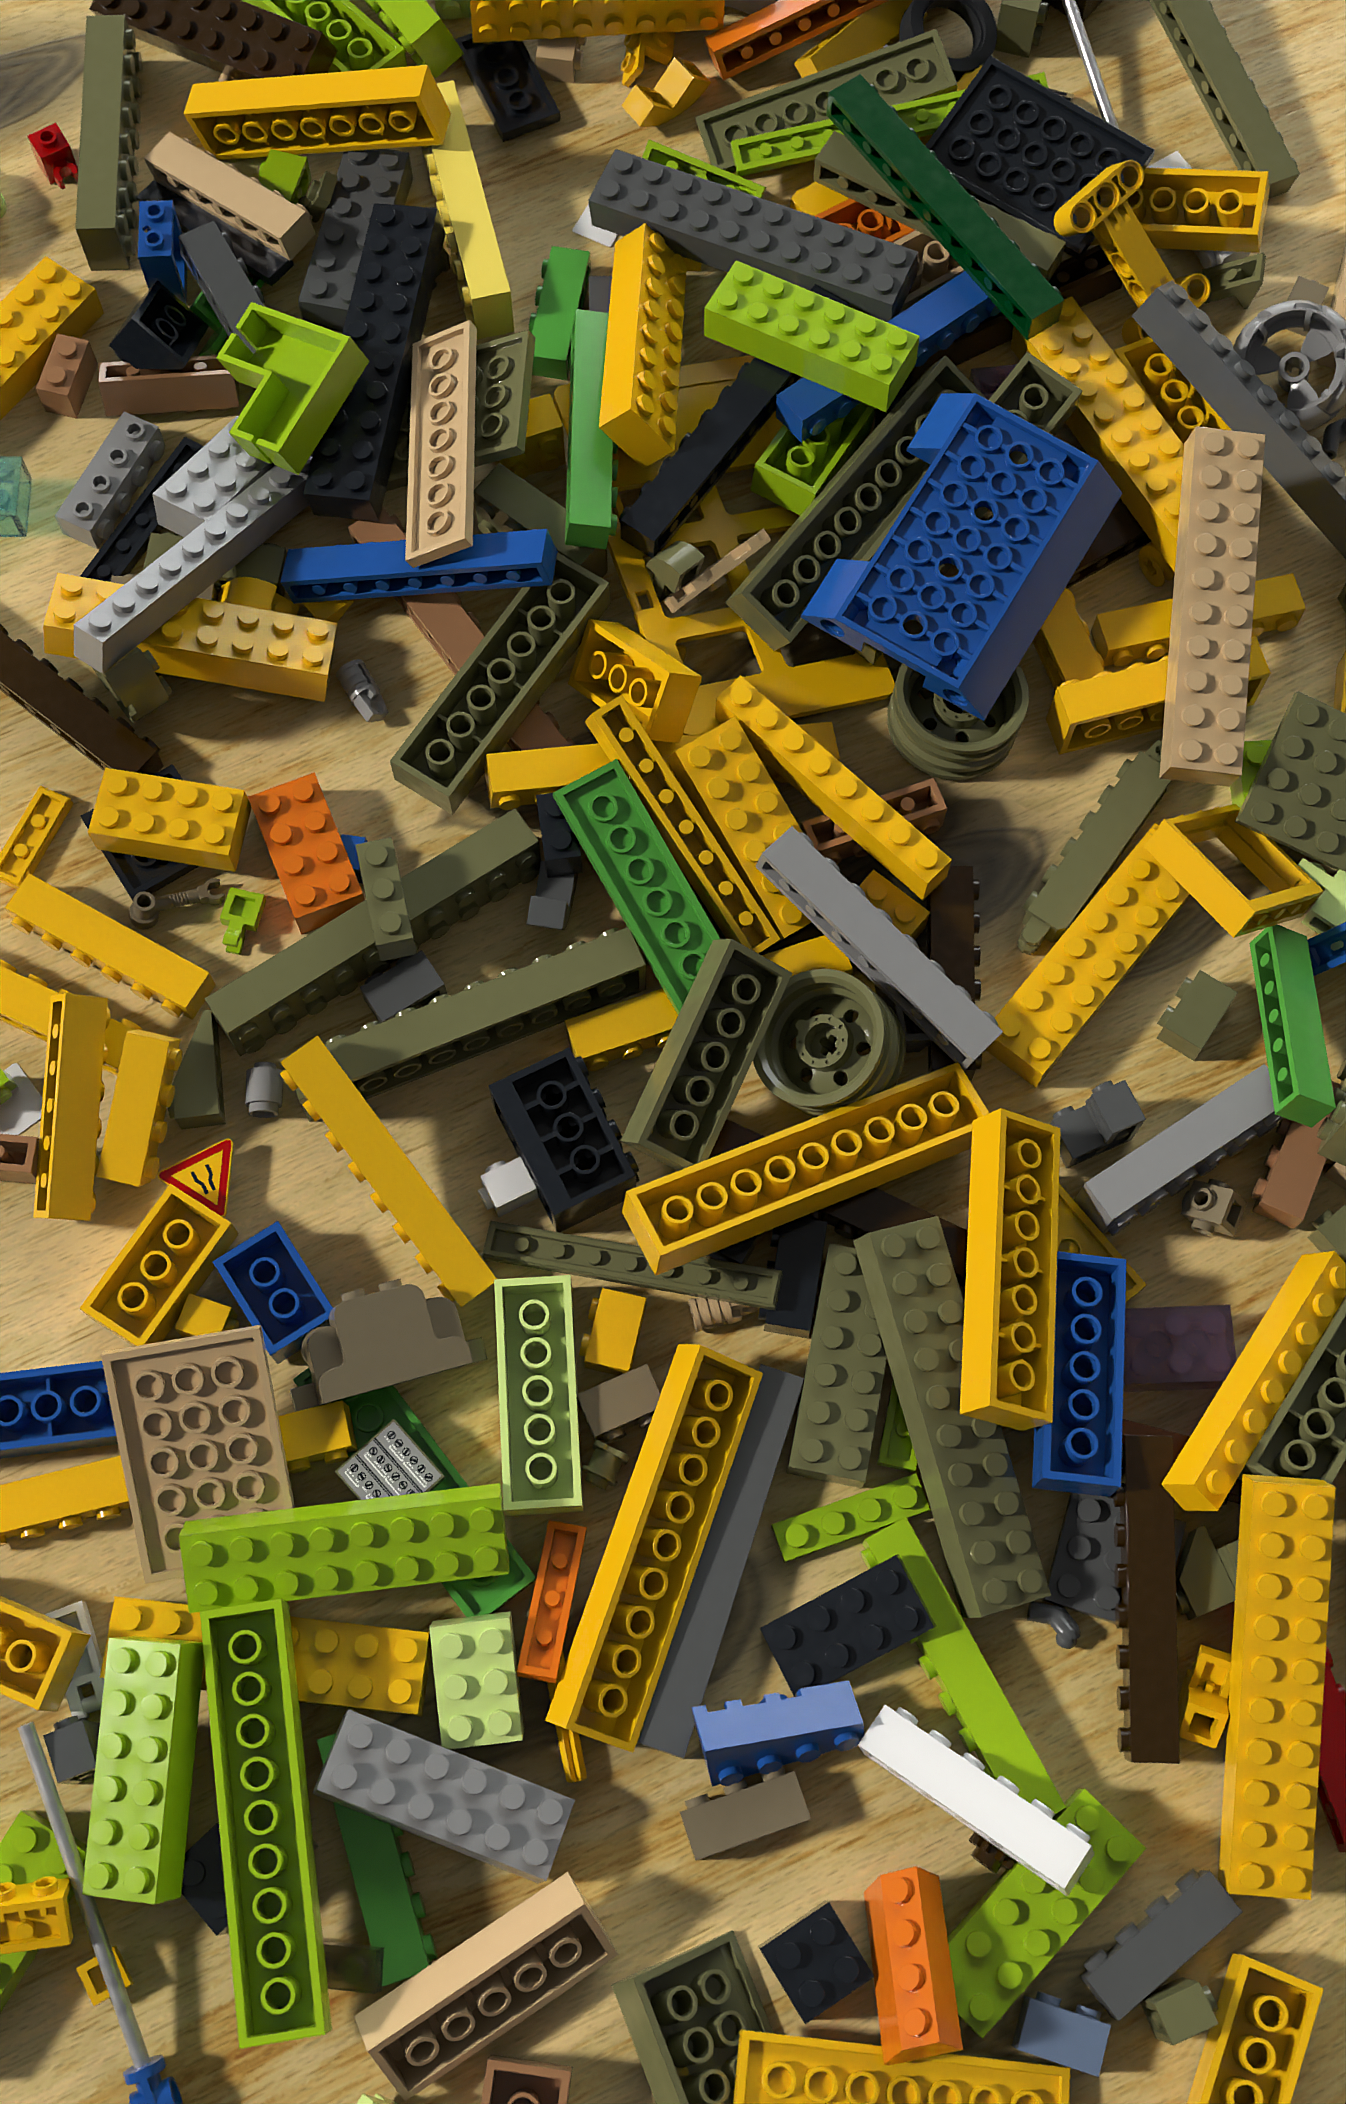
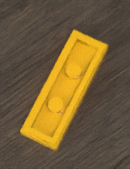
(33, 836)

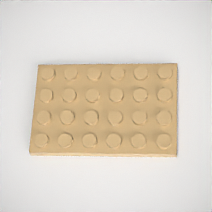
(195, 1436)

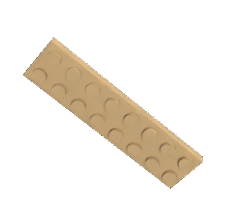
(441, 445)

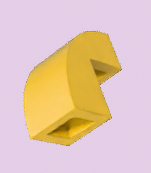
(671, 96)

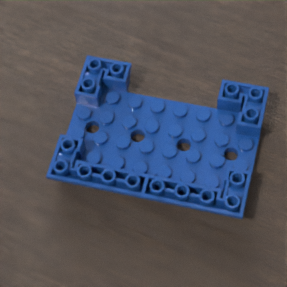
(1006, 565)

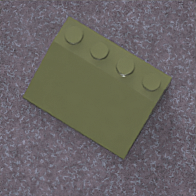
(689, 2021)

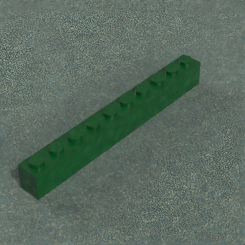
(945, 207)

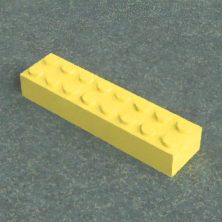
(468, 226)

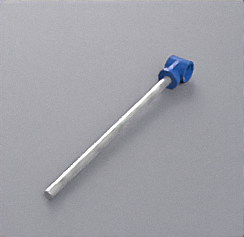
(145, 2069)

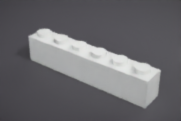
(978, 1800)

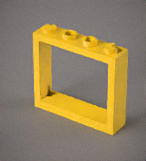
(1290, 886)

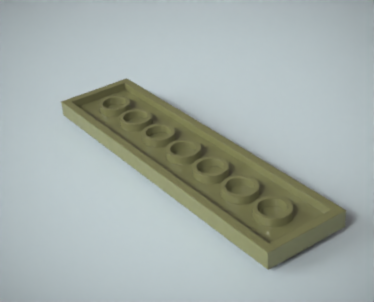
(899, 72)

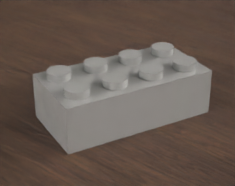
(206, 483)

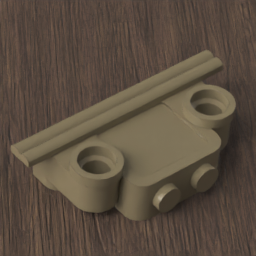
(382, 1343)

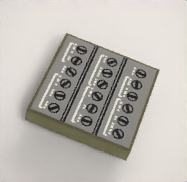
(389, 1466)

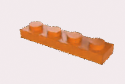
(551, 1602)

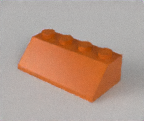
(911, 1966)

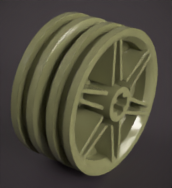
(936, 751)
(839, 997)

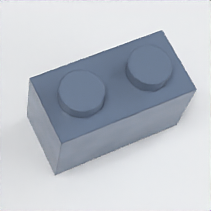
(1060, 2034)

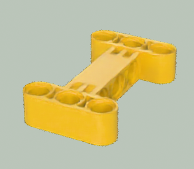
(1124, 238)

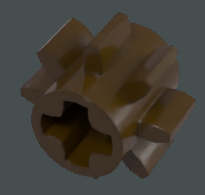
(989, 1855)

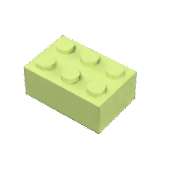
(476, 1680)

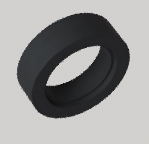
(977, 17)

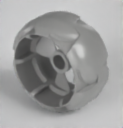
(1325, 335)

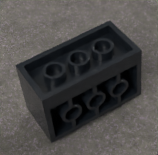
(540, 1114)

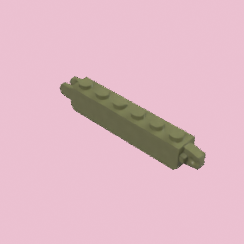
(1095, 851)

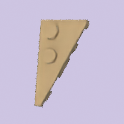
(714, 575)

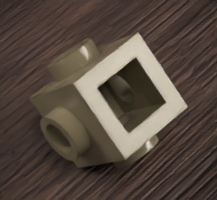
(1213, 1207)

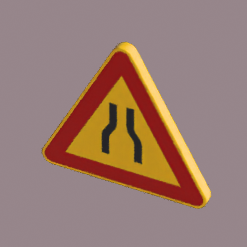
(204, 1176)

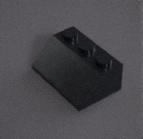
(159, 332)

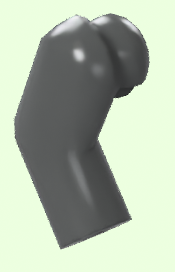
(1059, 1619)

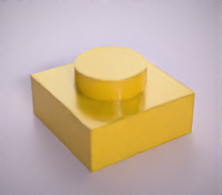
(93, 1979)

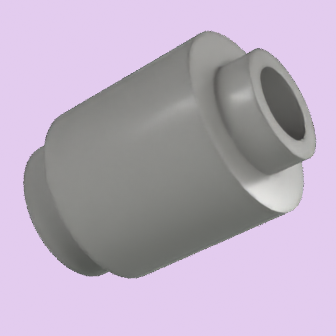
(264, 1090)

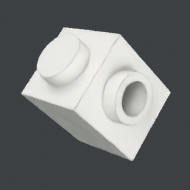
(507, 1186)

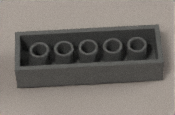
(362, 180)

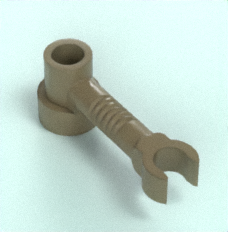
(148, 917)

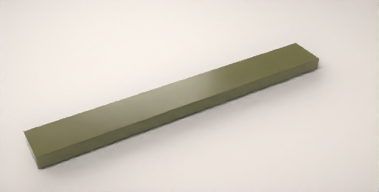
(629, 1266)

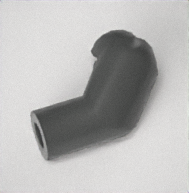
(1334, 435)

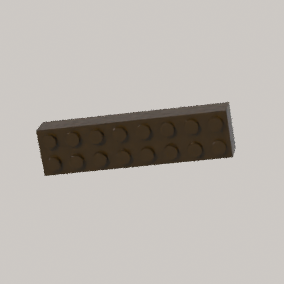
(226, 36)

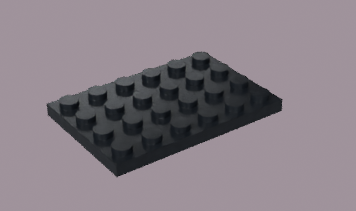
(1028, 148)

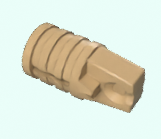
(711, 1313)

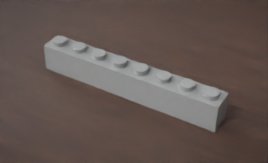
(878, 947)

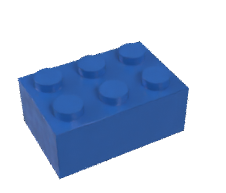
(275, 1290)

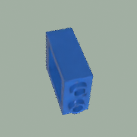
(160, 247)

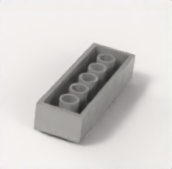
(1180, 1152)
(444, 1797)

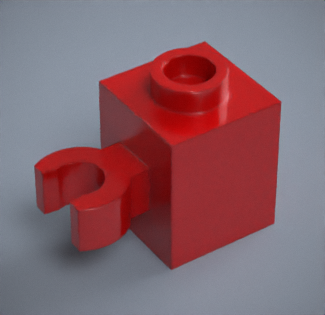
(53, 154)

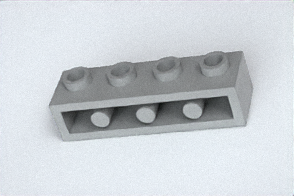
(110, 480)

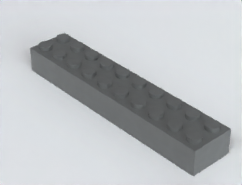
(727, 225)

